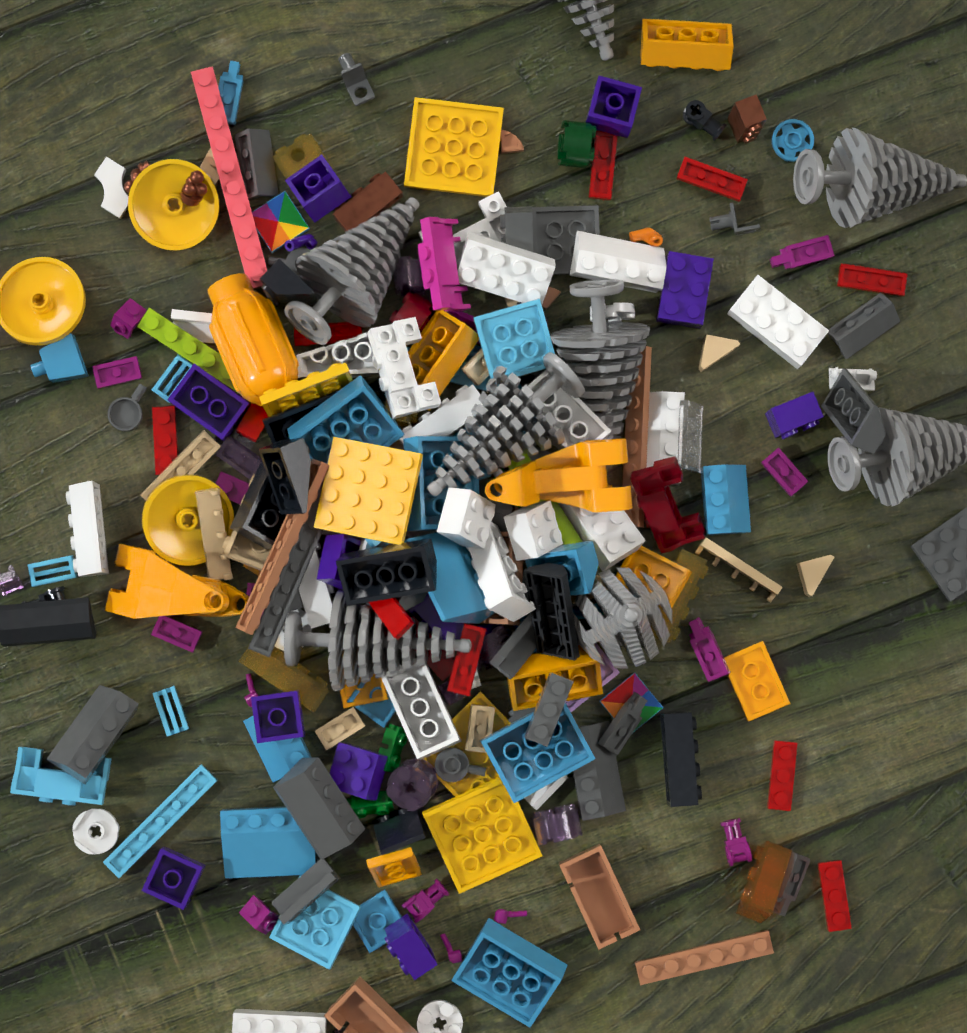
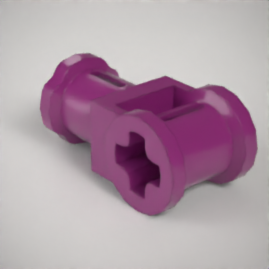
(735, 843)
(423, 900)

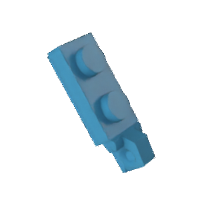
(230, 91)

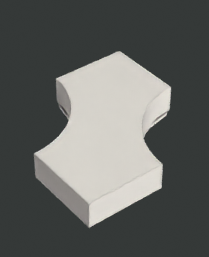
(111, 177)

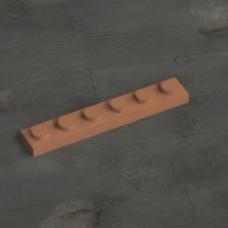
(704, 957)

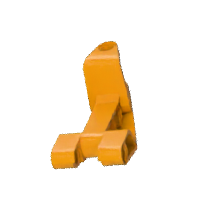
(568, 477)
(163, 590)

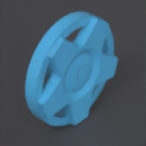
(792, 139)

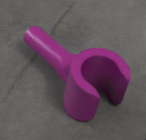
(253, 693)
(501, 915)
(454, 956)

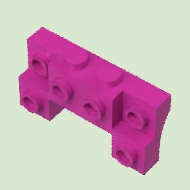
(440, 265)

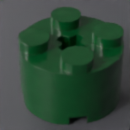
(575, 144)

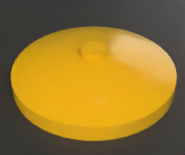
(159, 211)
(41, 301)
(173, 520)

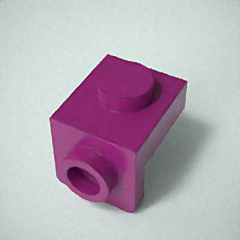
(127, 318)
(259, 915)

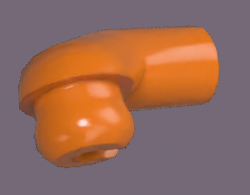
(647, 235)

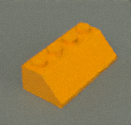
(686, 44)
(441, 350)
(532, 676)

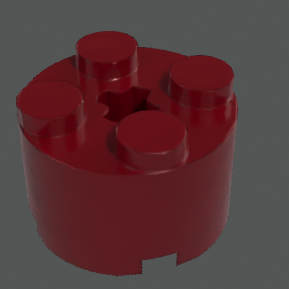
(414, 306)

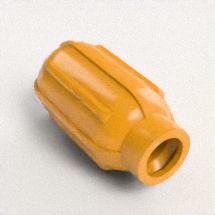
(250, 338)

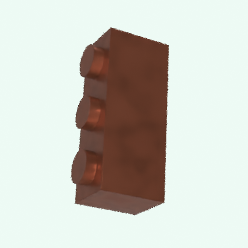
(747, 119)
(368, 202)

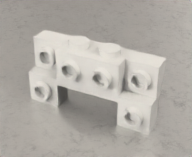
(489, 227)
(396, 370)

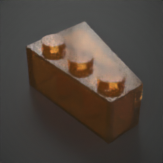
(764, 882)

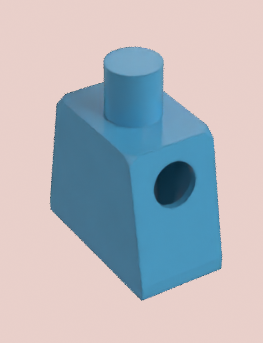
(61, 361)

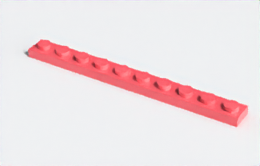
(230, 175)

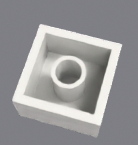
(466, 518)
(533, 530)

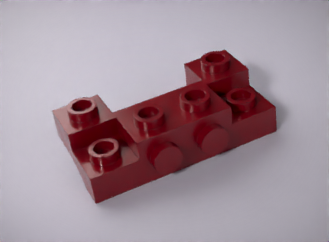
(660, 507)

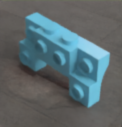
(56, 784)

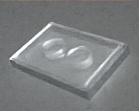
(690, 436)

